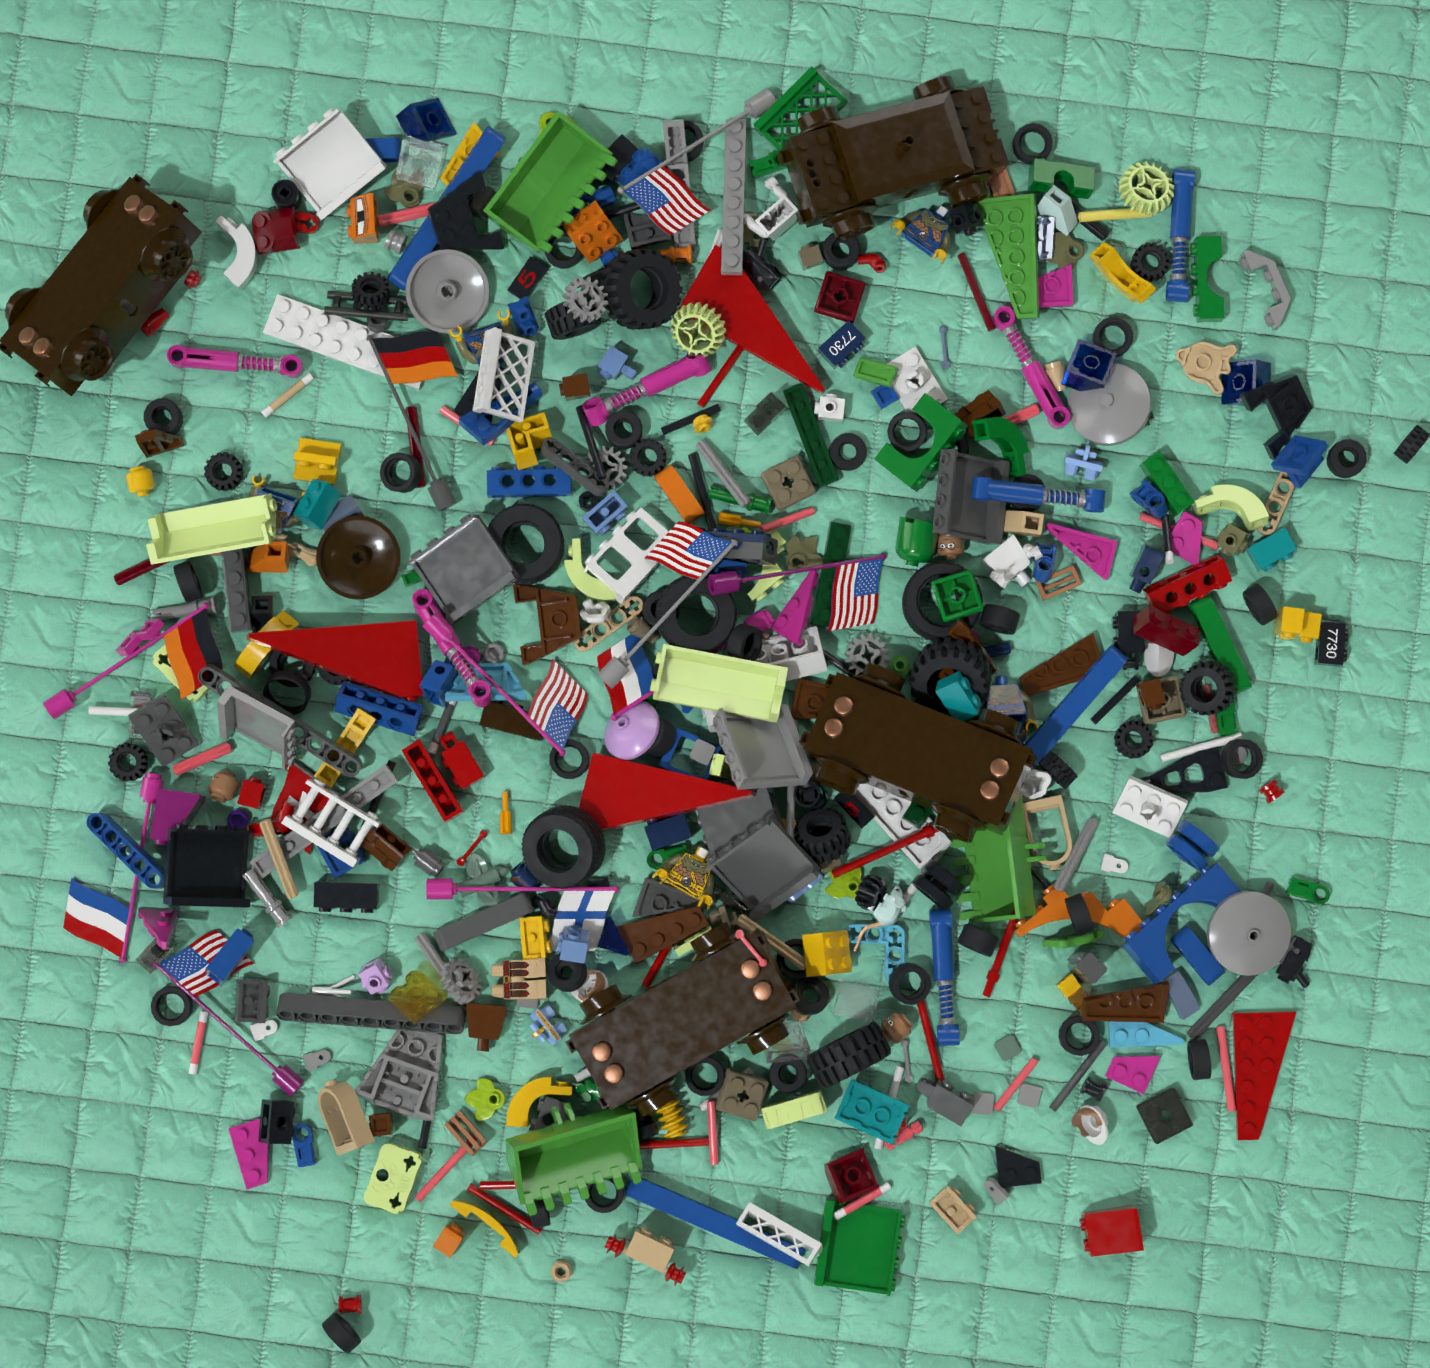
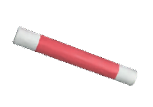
(198, 1043)
(861, 1201)

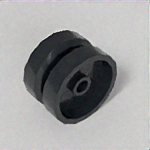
(940, 883)

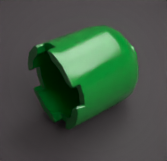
(915, 541)

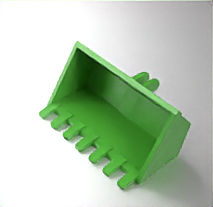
(549, 184)
(999, 872)
(574, 1156)

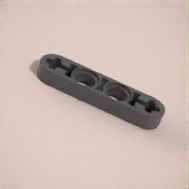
(551, 448)

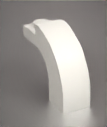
(246, 260)

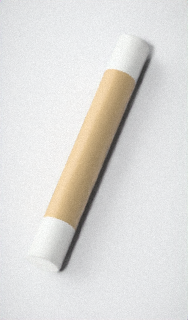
(287, 395)

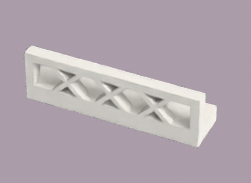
(782, 1230)

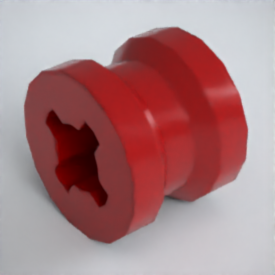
(1271, 790)

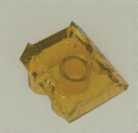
(416, 996)

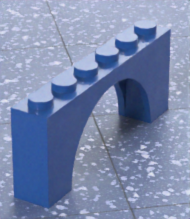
(1148, 943)

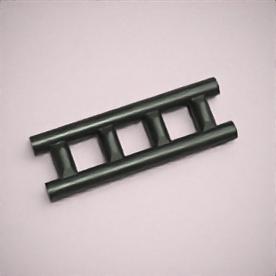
(337, 296)

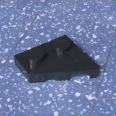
(1016, 1169)

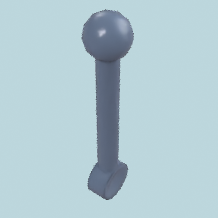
(946, 364)

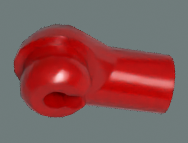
(873, 260)

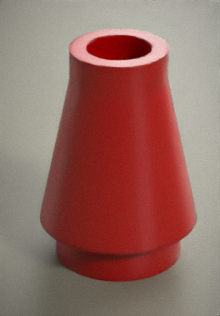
(154, 322)

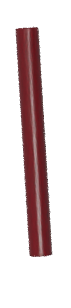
(976, 292)

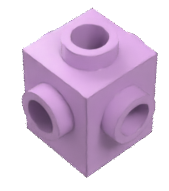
(375, 976)

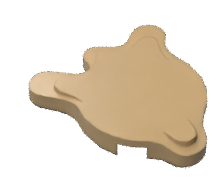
(1206, 362)

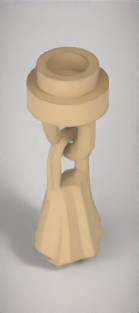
(306, 554)

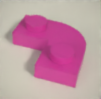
(148, 632)

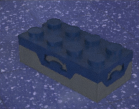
(751, 548)

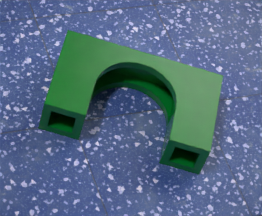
(946, 429)

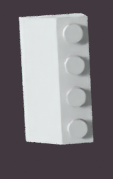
(799, 660)

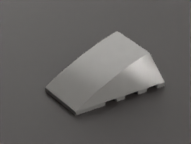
(405, 1075)

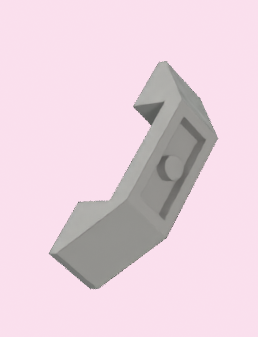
(1252, 262)

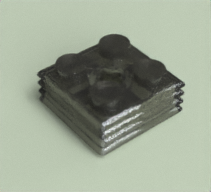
(1152, 1110)

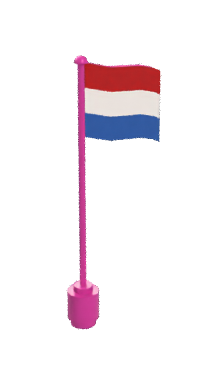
(637, 682)
(99, 916)

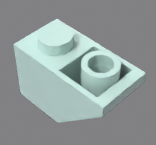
(1058, 205)

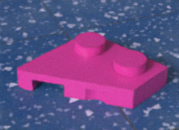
(1187, 537)
(1132, 1071)

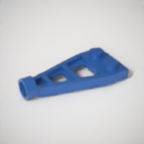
(483, 429)

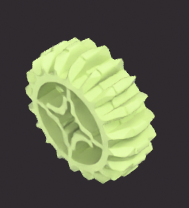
(1149, 182)
(687, 332)

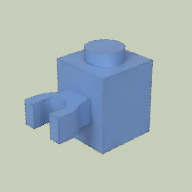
(614, 363)

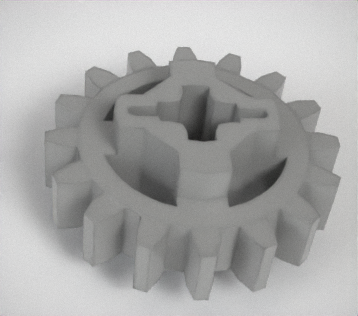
(585, 299)
(615, 468)
(864, 646)
(460, 980)

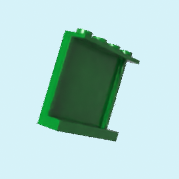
(859, 1248)

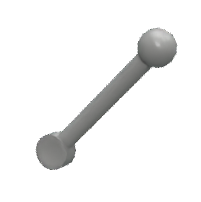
(908, 1078)

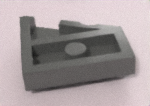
(643, 231)

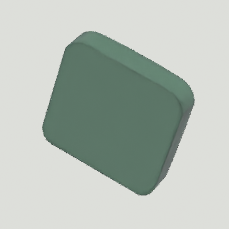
(1007, 1047)

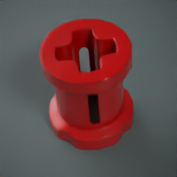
(350, 1304)

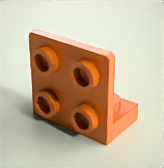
(592, 232)

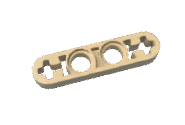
(1282, 499)
(610, 626)

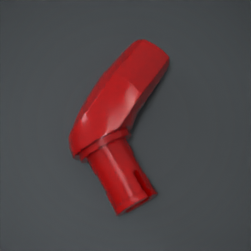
(285, 809)

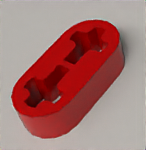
(304, 217)

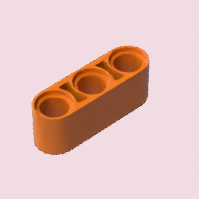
(679, 494)

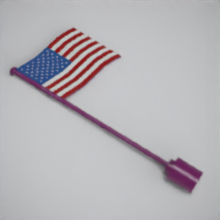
(853, 589)
(188, 973)

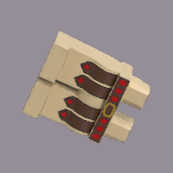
(514, 982)

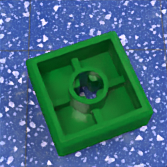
(963, 583)

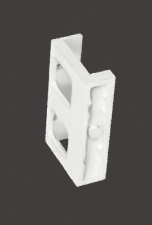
(639, 568)

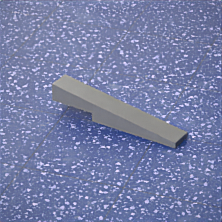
(675, 142)

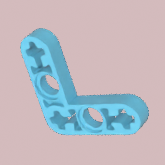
(883, 939)

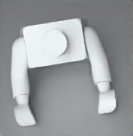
(777, 217)
(1010, 561)

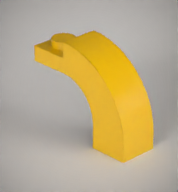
(1120, 275)
(255, 655)
(521, 1102)

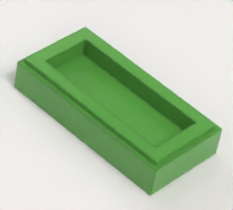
(875, 372)

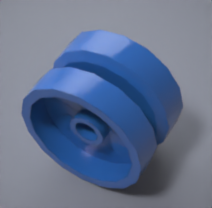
(1190, 848)

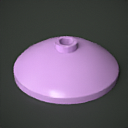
(632, 731)

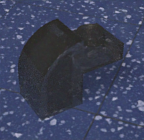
(766, 412)
(154, 953)

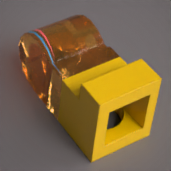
(1072, 991)

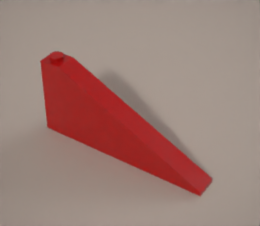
(748, 319)
(370, 654)
(632, 793)

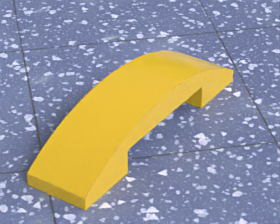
(349, 739)
(507, 1243)

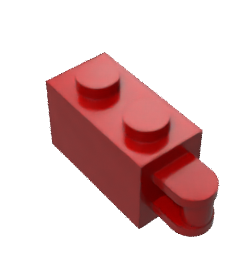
(460, 762)

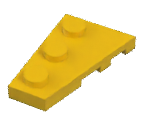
(461, 153)

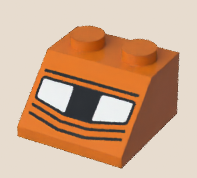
(363, 219)

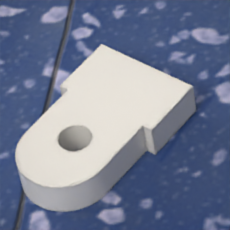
(1109, 864)
(260, 1031)

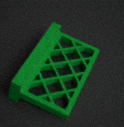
(789, 100)

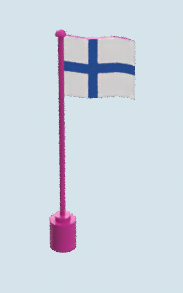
(578, 905)

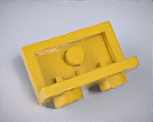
(534, 937)

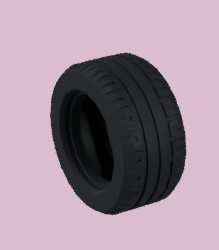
(911, 605)

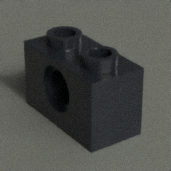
(268, 1129)

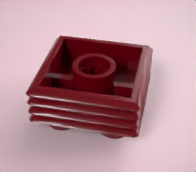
(833, 285)

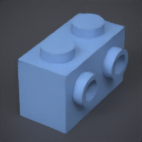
(605, 513)
(573, 944)

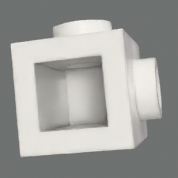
(830, 408)

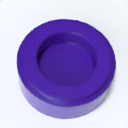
(237, 818)

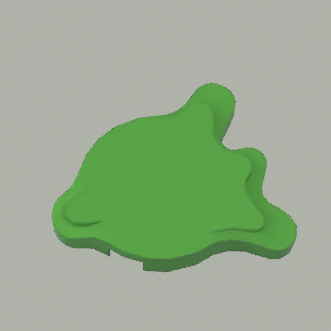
(1073, 939)

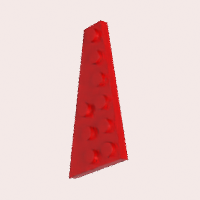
(1258, 1054)

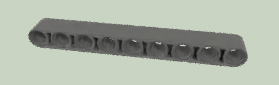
(309, 732)
(366, 1014)

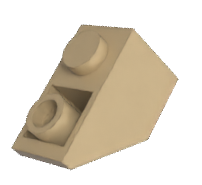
(1023, 523)

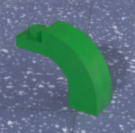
(1007, 437)

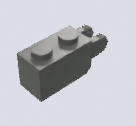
(946, 1100)

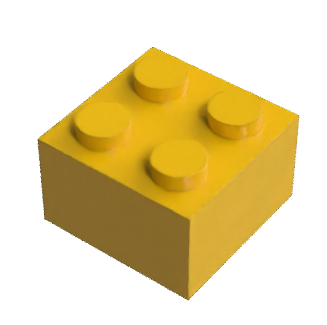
(827, 953)

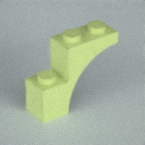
(763, 585)

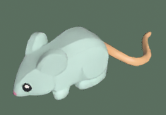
(886, 912)

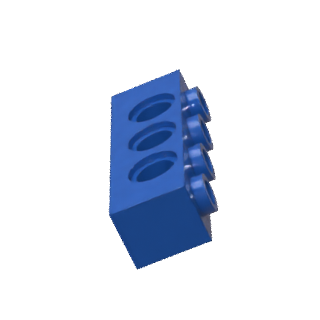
(496, 489)
(388, 710)

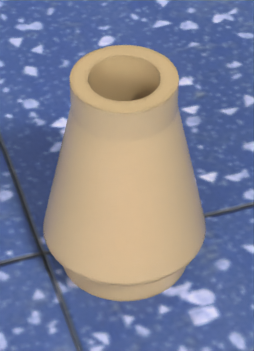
(1055, 373)

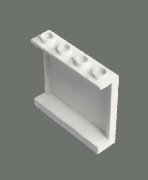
(330, 162)

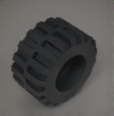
(563, 325)
(1192, 693)
(825, 823)

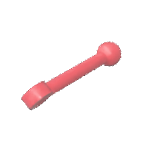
(739, 934)

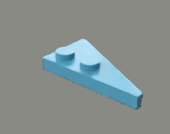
(1139, 1034)

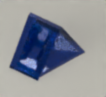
(611, 938)

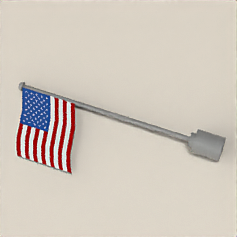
(665, 196)
(688, 553)

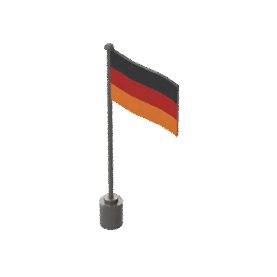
(415, 360)

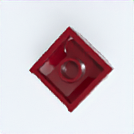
(275, 231)
(850, 1176)

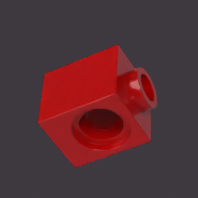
(252, 793)

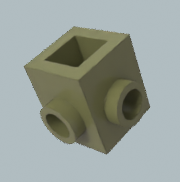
(1240, 540)

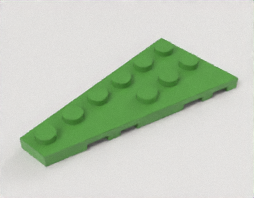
(1013, 239)

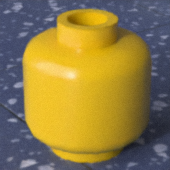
(140, 480)

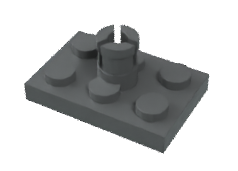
(163, 729)

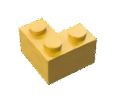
(526, 437)
(1296, 623)

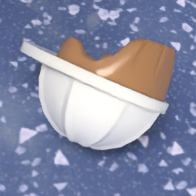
(595, 983)
(1092, 1123)

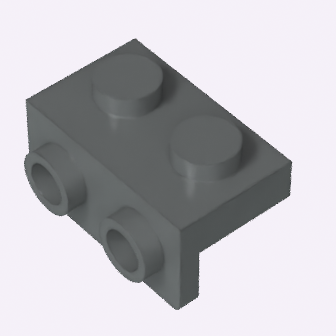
(251, 1001)

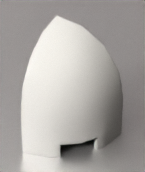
(1158, 659)

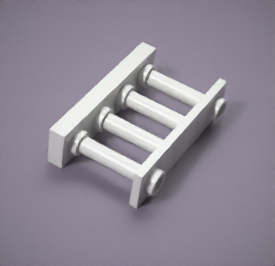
(331, 843)

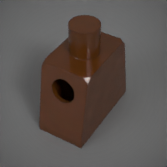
(485, 1023)

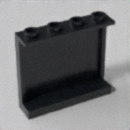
(206, 866)

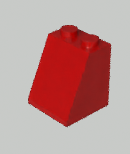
(1111, 1231)

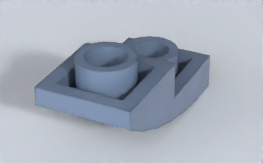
(1181, 995)

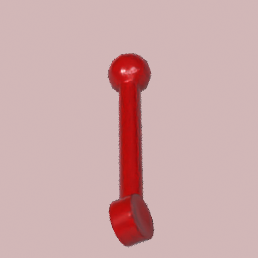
(461, 861)

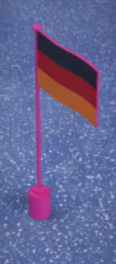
(188, 649)

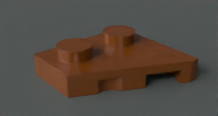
(157, 442)

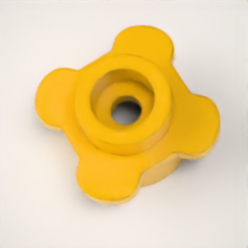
(702, 423)

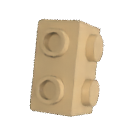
(952, 1209)

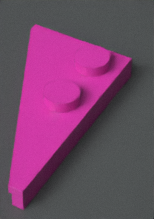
(1091, 549)
(795, 614)
(160, 923)

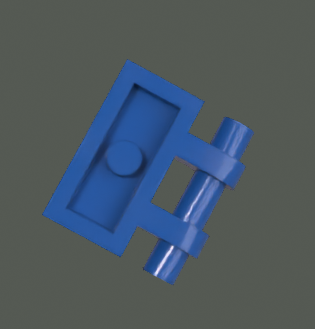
(336, 865)

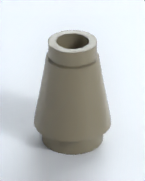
(640, 627)

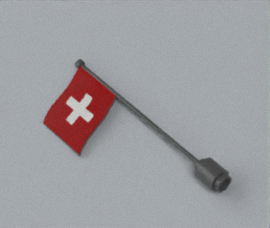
(296, 790)

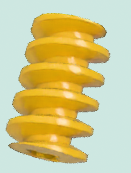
(672, 1119)

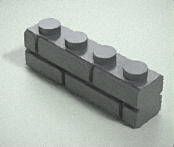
(237, 590)
(1086, 966)

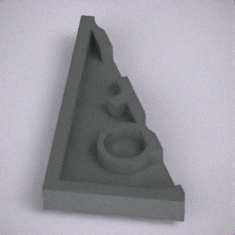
(662, 898)

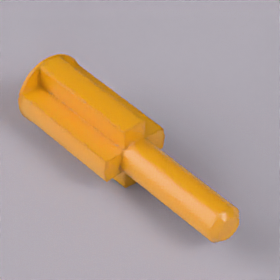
(735, 520)
(505, 816)

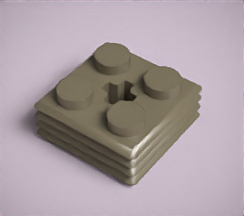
(783, 495)
(1172, 708)
(735, 1083)

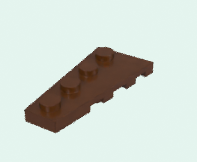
(1062, 668)
(808, 699)
(658, 933)
(1134, 1004)

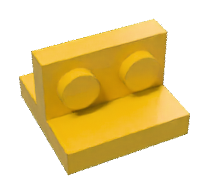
(317, 460)

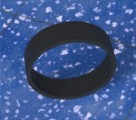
(294, 677)

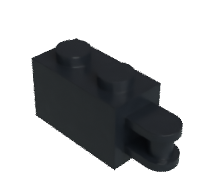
(1125, 639)

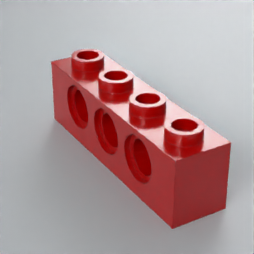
(1195, 574)
(432, 781)

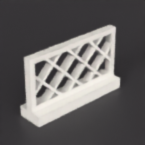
(489, 368)

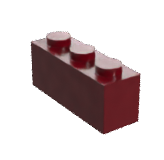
(1166, 630)

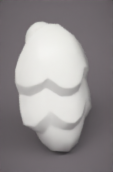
(595, 613)
(1036, 785)

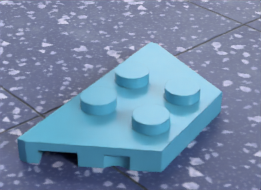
(500, 673)

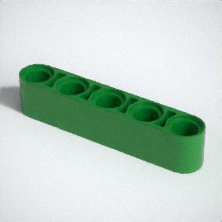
(1219, 640)

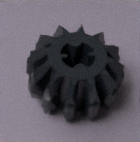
(871, 892)

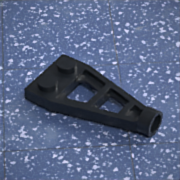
(1211, 770)

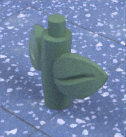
(480, 876)

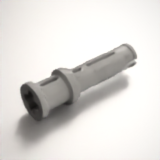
(185, 609)
(272, 904)

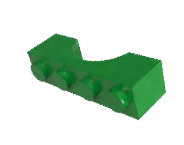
(1208, 305)

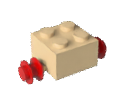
(649, 1251)

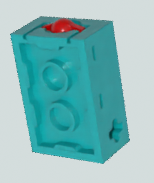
(873, 1112)

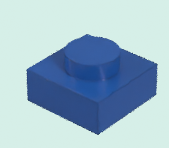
(884, 396)

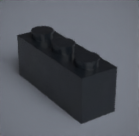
(346, 896)

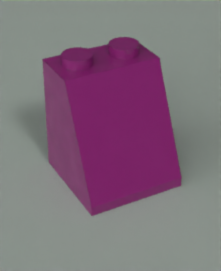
(173, 809)

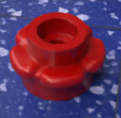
(192, 279)

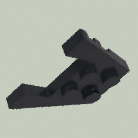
(454, 221)
(1286, 404)

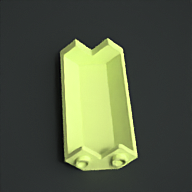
(212, 528)
(719, 682)

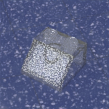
(421, 161)

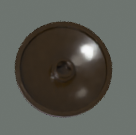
(358, 557)

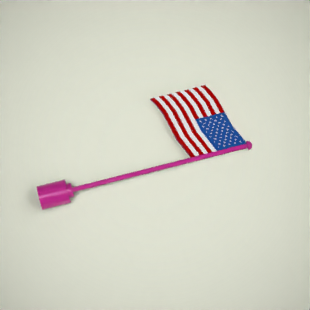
(555, 703)

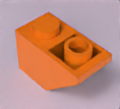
(269, 558)
(449, 1239)

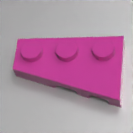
(1056, 289)
(250, 1153)

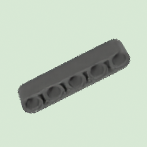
(484, 921)

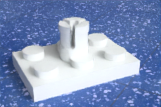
(914, 380)
(1149, 806)

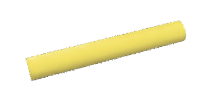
(1114, 214)

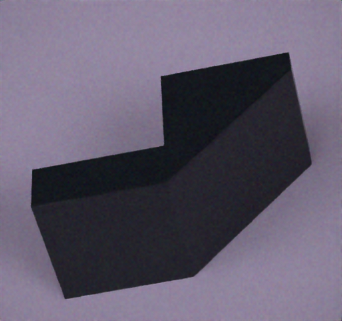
(261, 611)

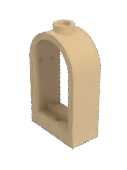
(1046, 804)
(344, 1117)

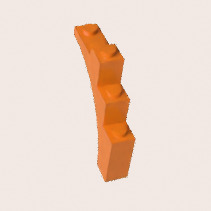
(1117, 917)

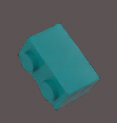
(317, 504)
(1271, 550)
(958, 697)

